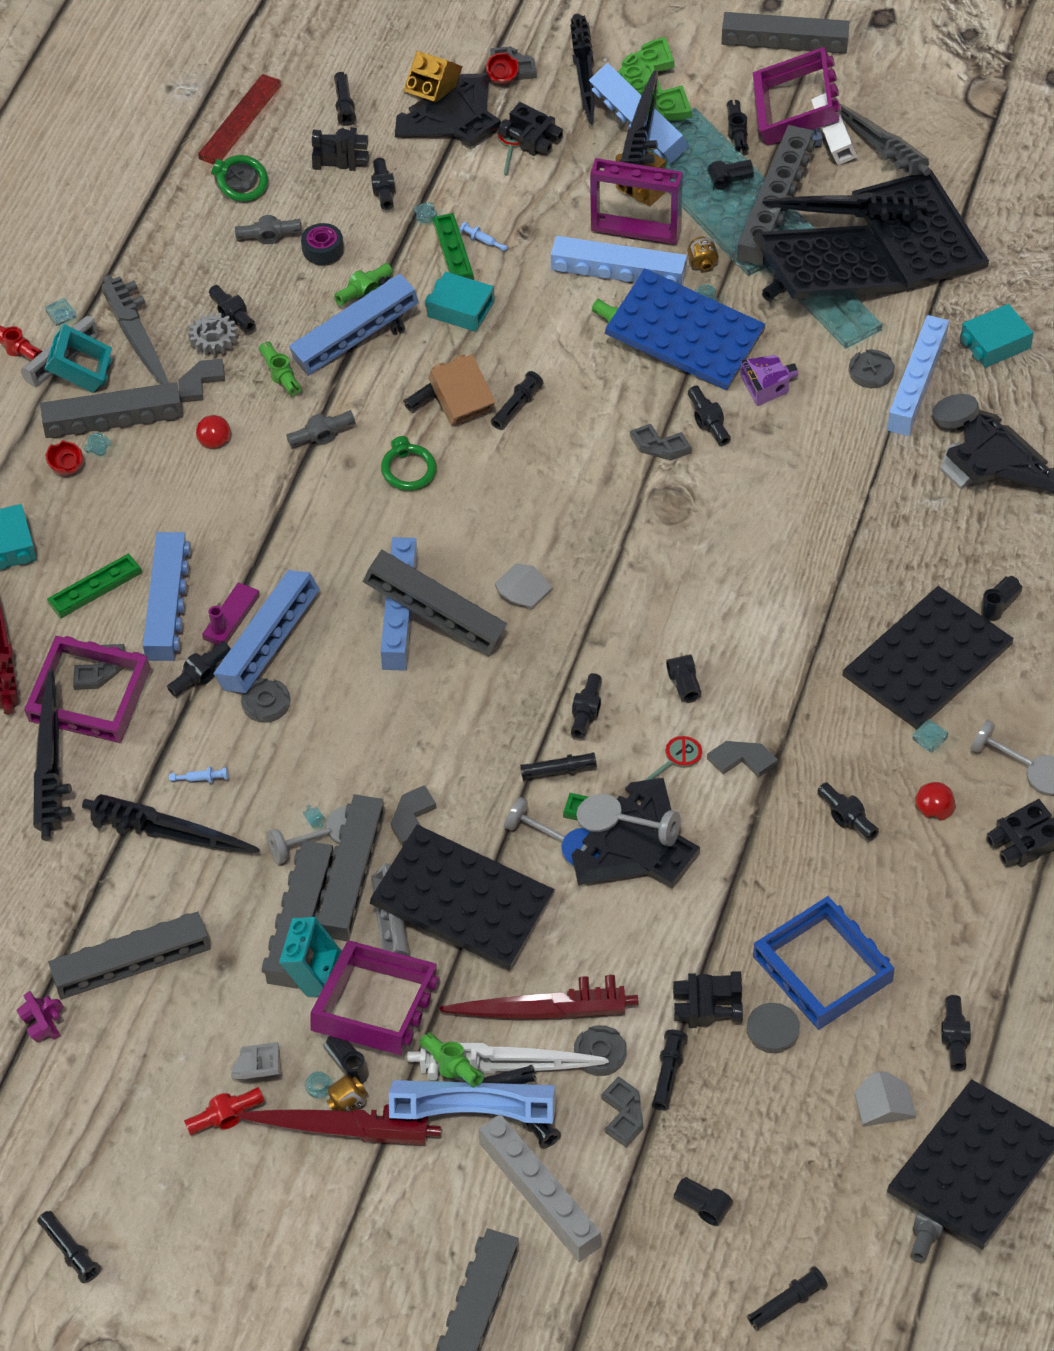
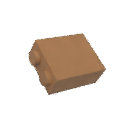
(461, 389)

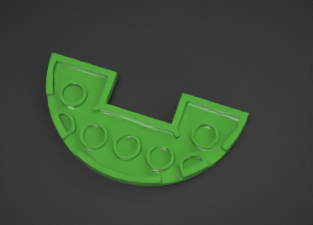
(639, 67)

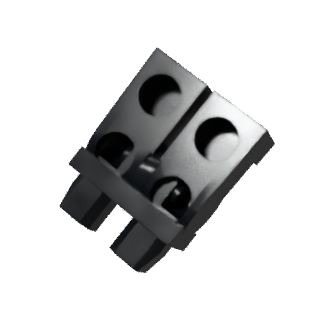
(1024, 834)

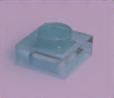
(60, 312)
(930, 736)

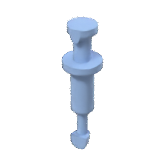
(477, 234)
(207, 774)

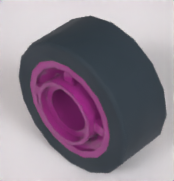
(322, 243)

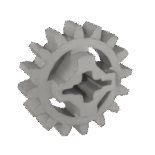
(212, 334)

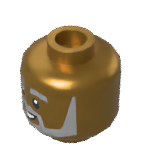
(702, 253)
(346, 1094)

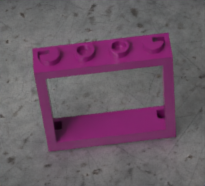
(787, 71)
(640, 177)
(85, 724)
(382, 962)

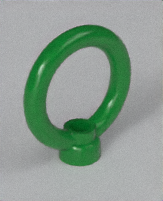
(221, 168)
(401, 447)

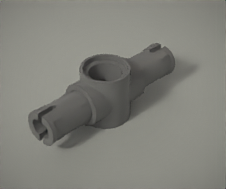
(268, 229)
(320, 429)
(926, 1232)

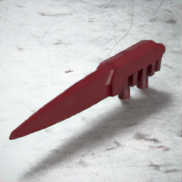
(8, 688)
(555, 1005)
(351, 1124)

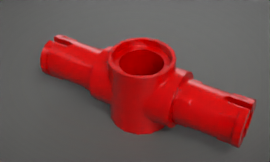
(16, 344)
(224, 1111)

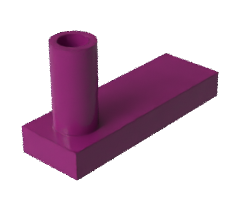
(228, 617)

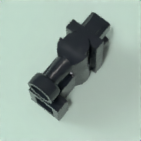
(534, 129)
(339, 149)
(703, 995)

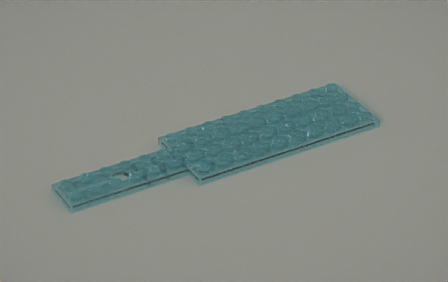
(726, 212)

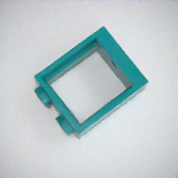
(72, 371)
(326, 953)

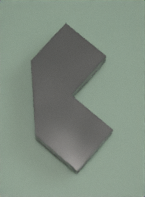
(526, 63)
(204, 371)
(668, 448)
(95, 675)
(732, 753)
(411, 806)
(629, 1121)

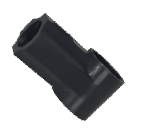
(724, 174)
(999, 597)
(683, 673)
(346, 1058)
(709, 1204)

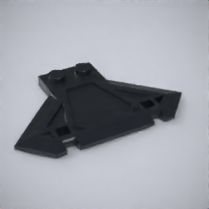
(457, 114)
(998, 451)
(635, 848)

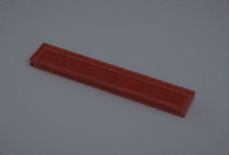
(239, 119)

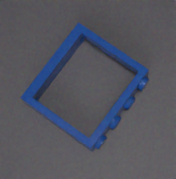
(865, 947)

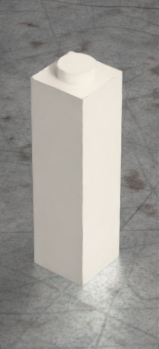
(836, 135)

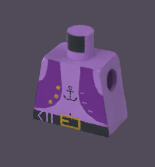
(766, 377)

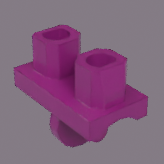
(42, 1013)

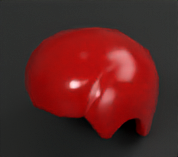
(502, 68)
(213, 431)
(64, 458)
(935, 800)

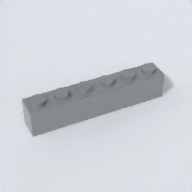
(540, 1188)

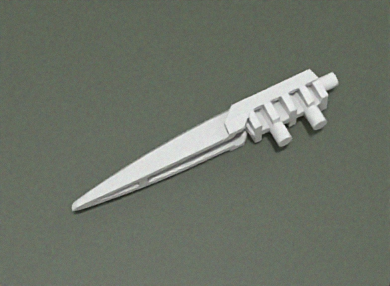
(492, 1059)

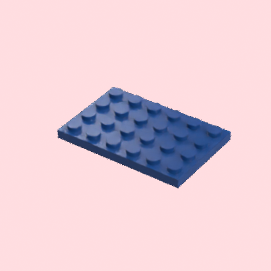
(685, 329)

